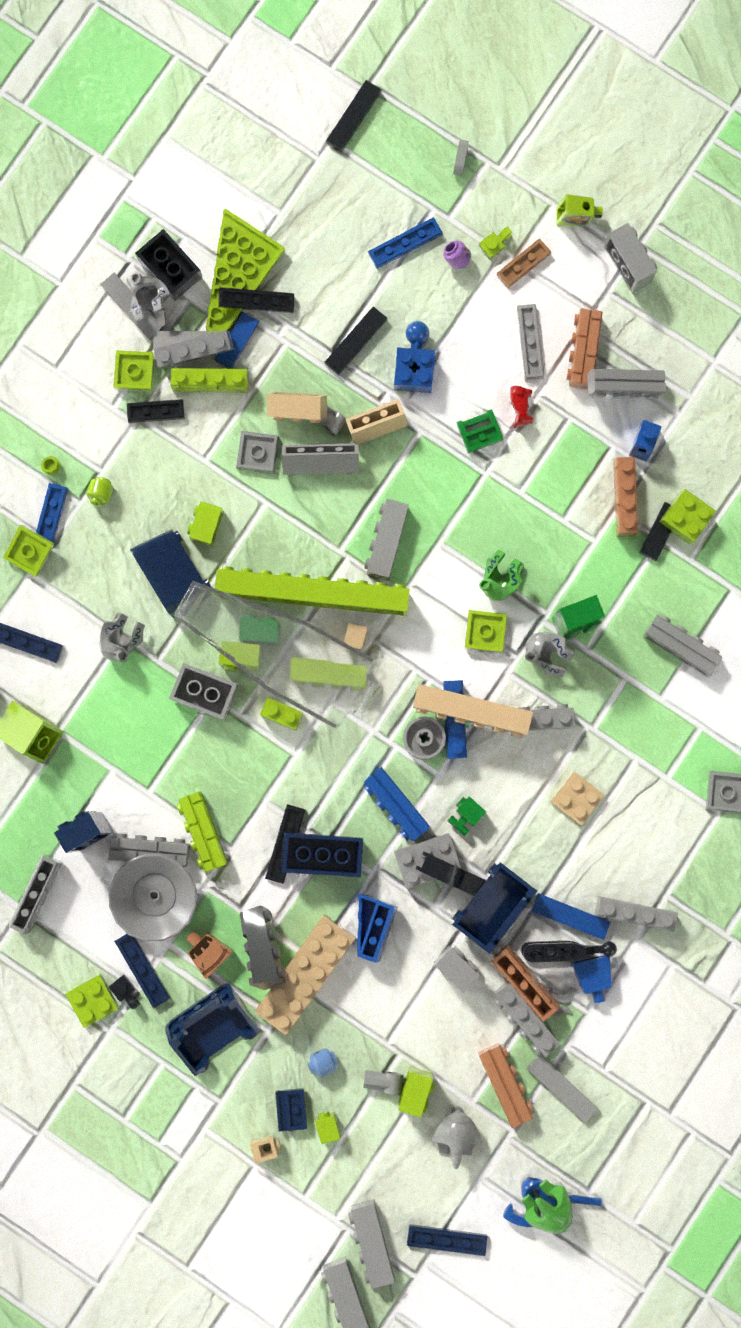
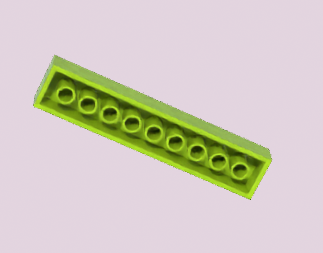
(313, 592)

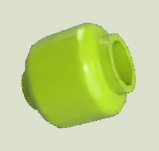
(99, 491)

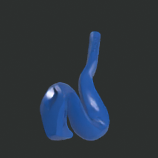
(531, 1185)

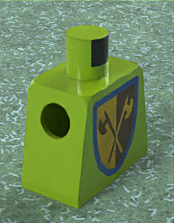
(577, 211)

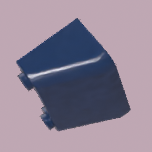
(167, 568)
(494, 907)
(209, 1027)

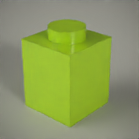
(327, 1127)

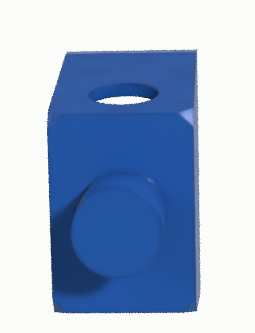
(645, 439)
(594, 976)

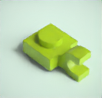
(494, 243)

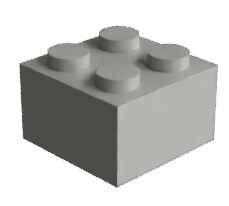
(456, 968)

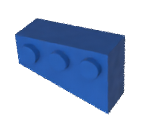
(374, 925)

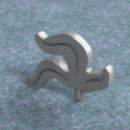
(563, 999)

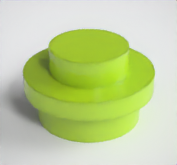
(50, 465)

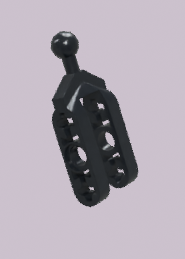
(608, 949)

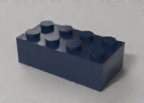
(83, 831)
(322, 854)

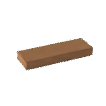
(523, 263)

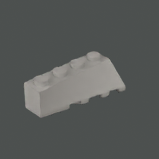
(185, 346)

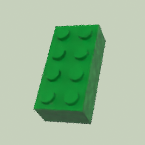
(578, 617)

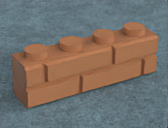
(585, 346)
(625, 496)
(525, 983)
(505, 1085)

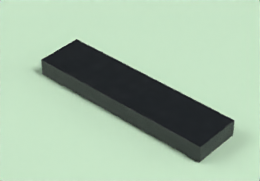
(353, 116)
(256, 300)
(355, 340)
(290, 823)

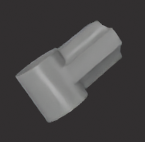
(334, 422)
(387, 1082)

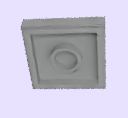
(257, 452)
(724, 792)

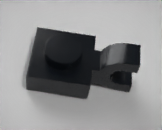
(123, 990)

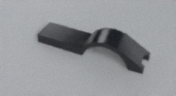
(451, 874)

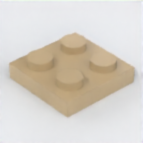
(577, 798)

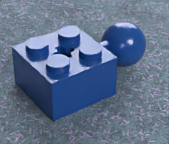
(415, 357)

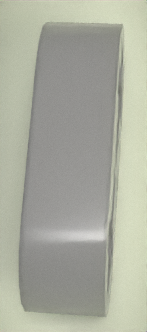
(461, 157)

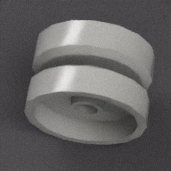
(428, 727)

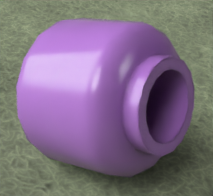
(457, 254)

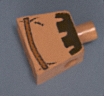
(207, 952)

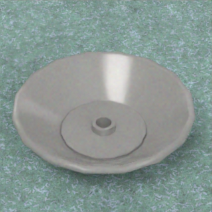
(148, 916)

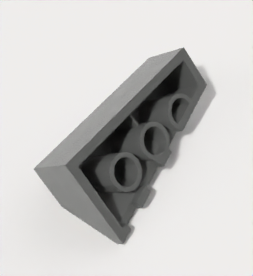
(262, 948)

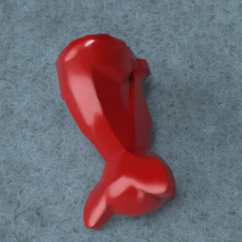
(519, 401)

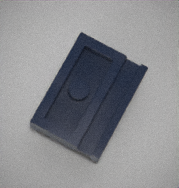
(291, 1109)

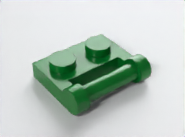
(482, 436)

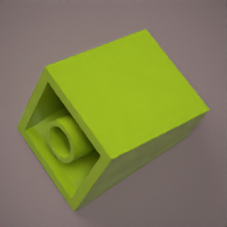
(28, 732)

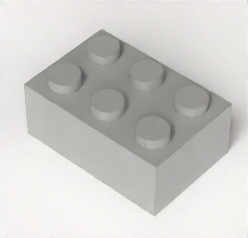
(630, 257)
(204, 691)
(411, 856)

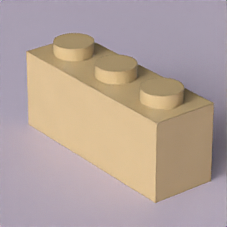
(297, 406)
(377, 422)

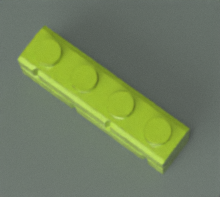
(209, 380)
(203, 832)

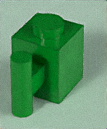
(469, 812)

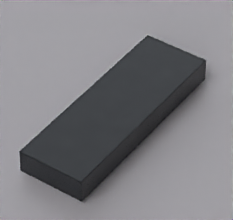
(155, 411)
(656, 537)

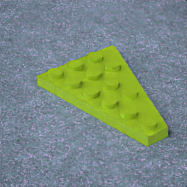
(242, 262)

